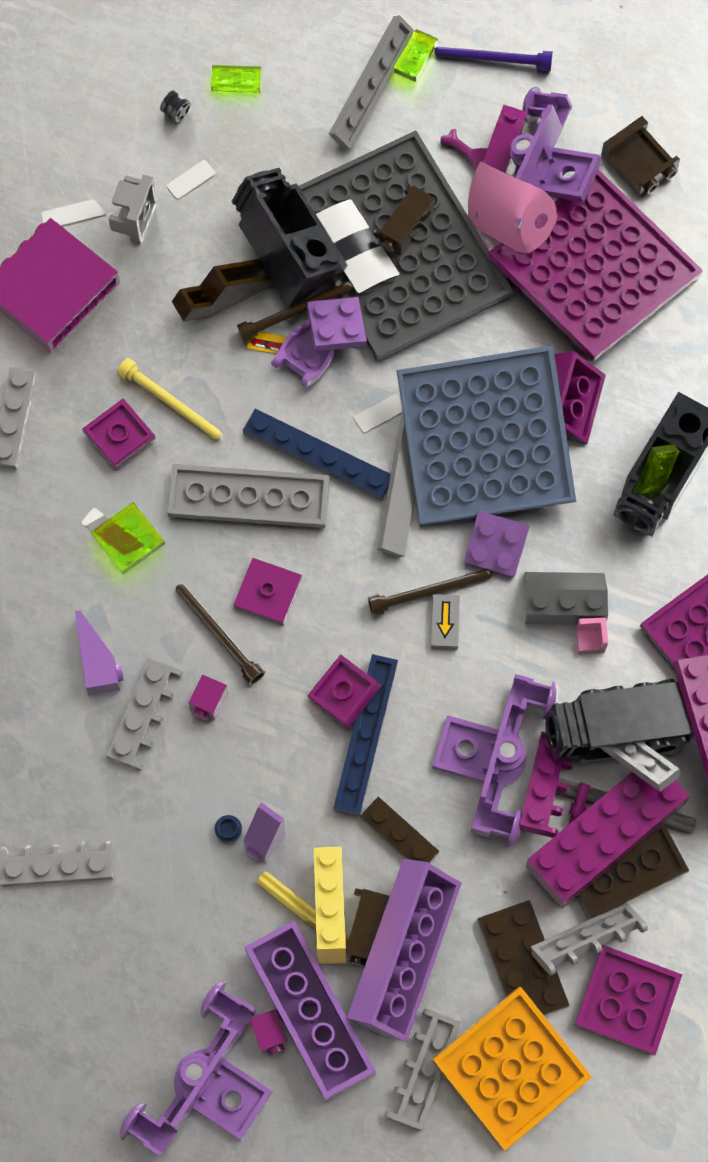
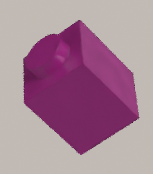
(207, 698)
(269, 1032)

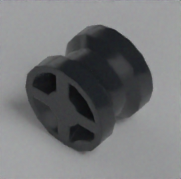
(175, 106)

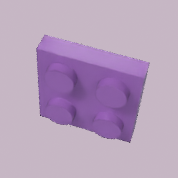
(336, 324)
(496, 543)

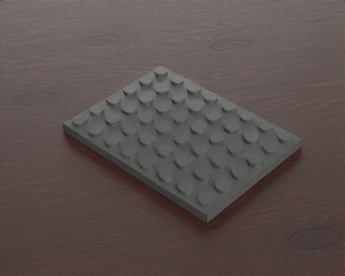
(444, 266)

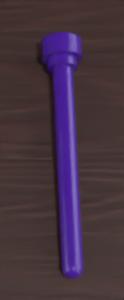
(541, 60)

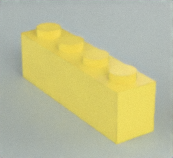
(329, 905)

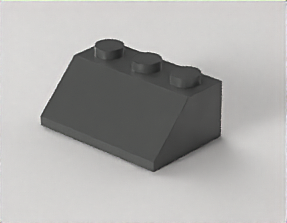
(564, 597)

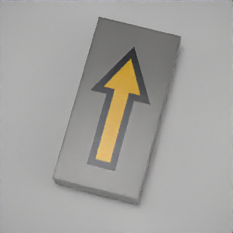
(445, 621)

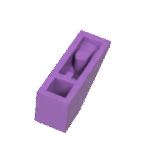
(98, 663)
(264, 833)

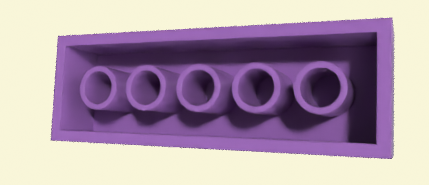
(404, 950)
(310, 1011)

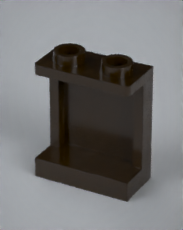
(639, 158)

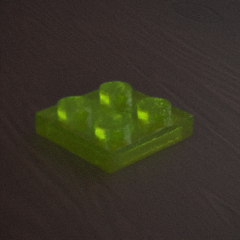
(127, 538)

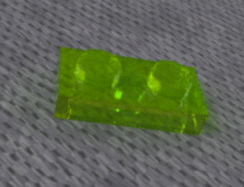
(415, 55)
(236, 79)
(657, 468)

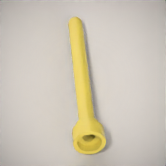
(129, 371)

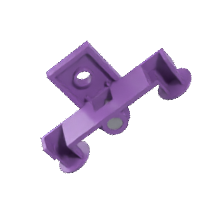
(540, 161)
(496, 757)
(205, 1081)

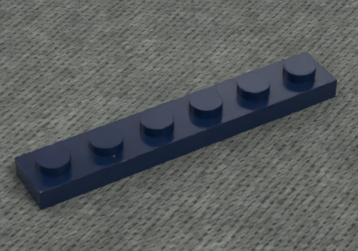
(317, 454)
(365, 739)

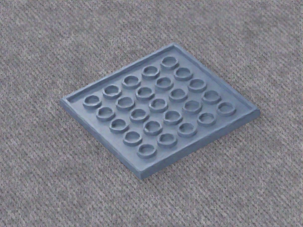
(486, 435)

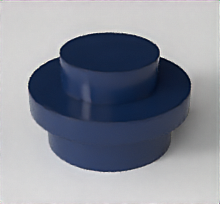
(228, 828)

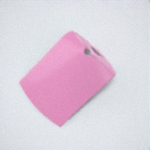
(504, 199)

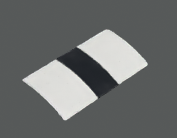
(358, 246)

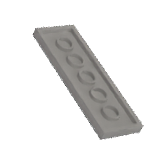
(248, 496)

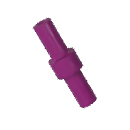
(578, 806)

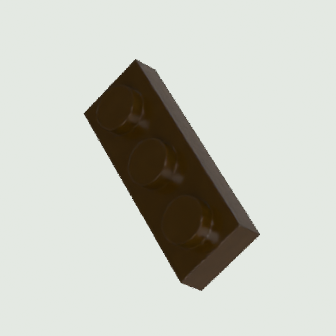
(398, 832)

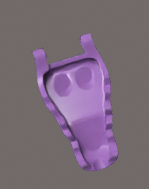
(300, 356)

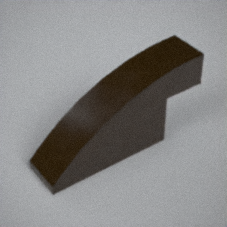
(222, 288)

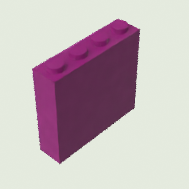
(53, 284)

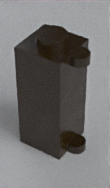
(406, 220)
(365, 925)

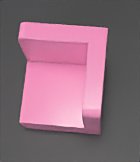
(592, 635)

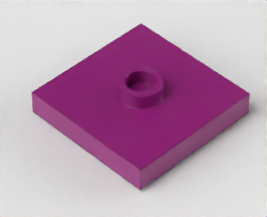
(119, 433)
(268, 591)
(344, 691)

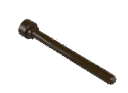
(250, 330)
(379, 604)
(251, 672)

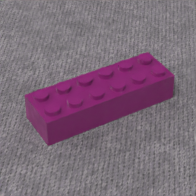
(603, 836)

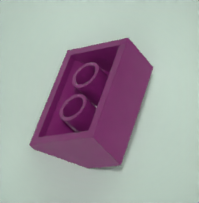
(580, 393)

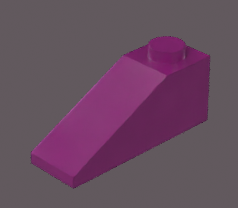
(508, 126)

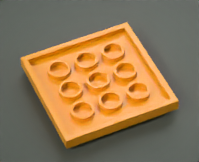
(512, 1068)

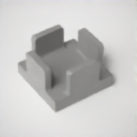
(137, 202)

